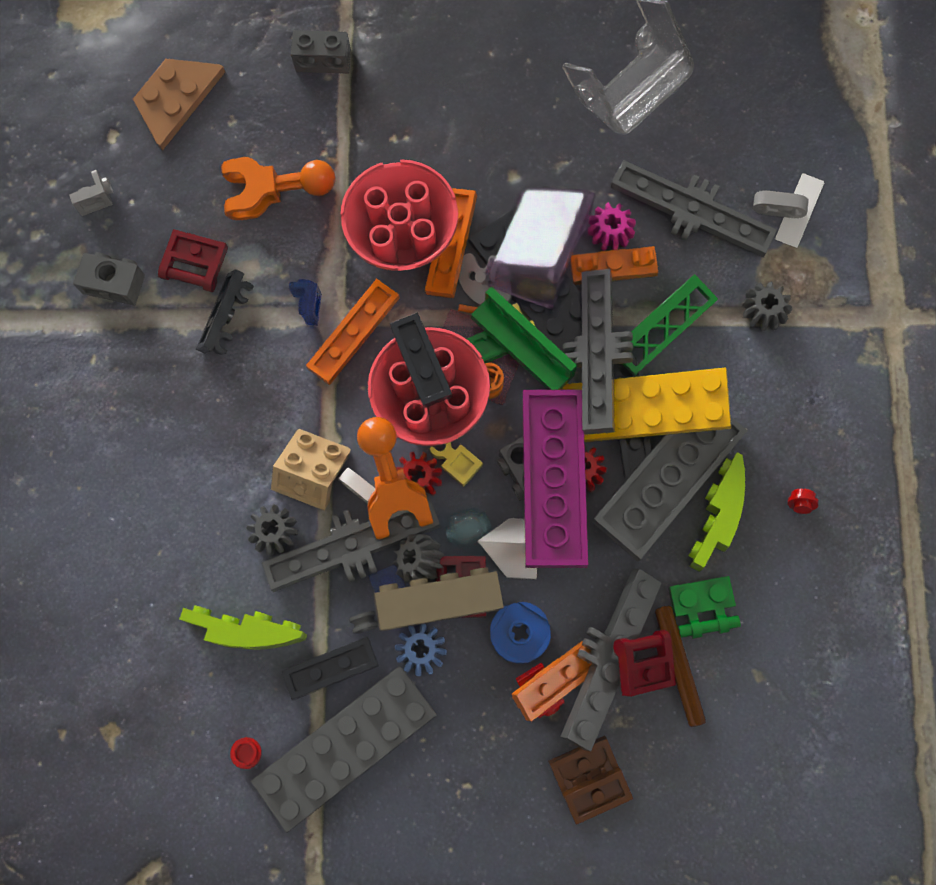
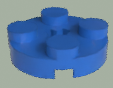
(537, 628)

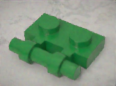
(704, 597)

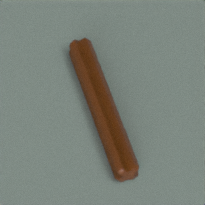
(683, 674)

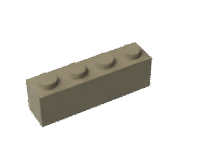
(437, 600)

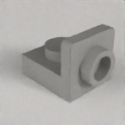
(93, 198)

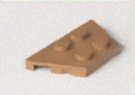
(174, 95)

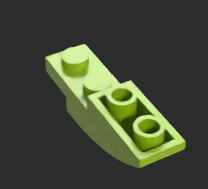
(726, 503)
(254, 633)

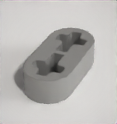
(780, 204)

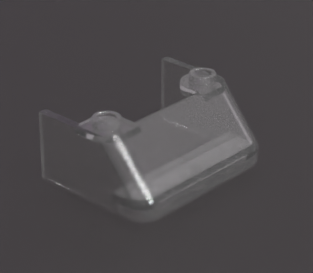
(644, 83)

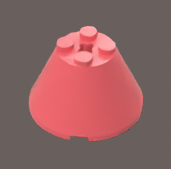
(399, 215)
(396, 398)

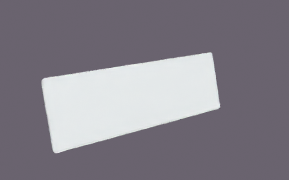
(793, 228)

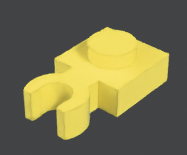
(459, 463)

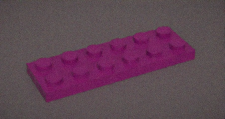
(554, 480)

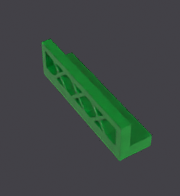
(662, 312)
(524, 341)

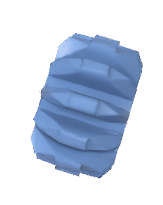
(413, 656)

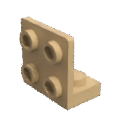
(308, 468)

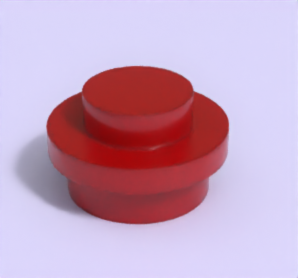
(803, 501)
(246, 753)

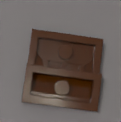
(590, 780)

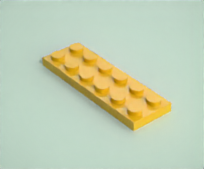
(668, 404)

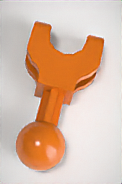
(264, 185)
(393, 490)

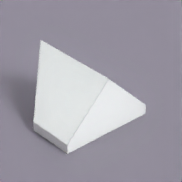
(507, 549)

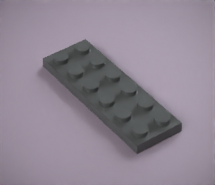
(663, 486)
(343, 748)

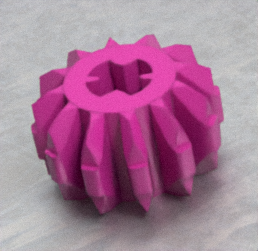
(620, 222)

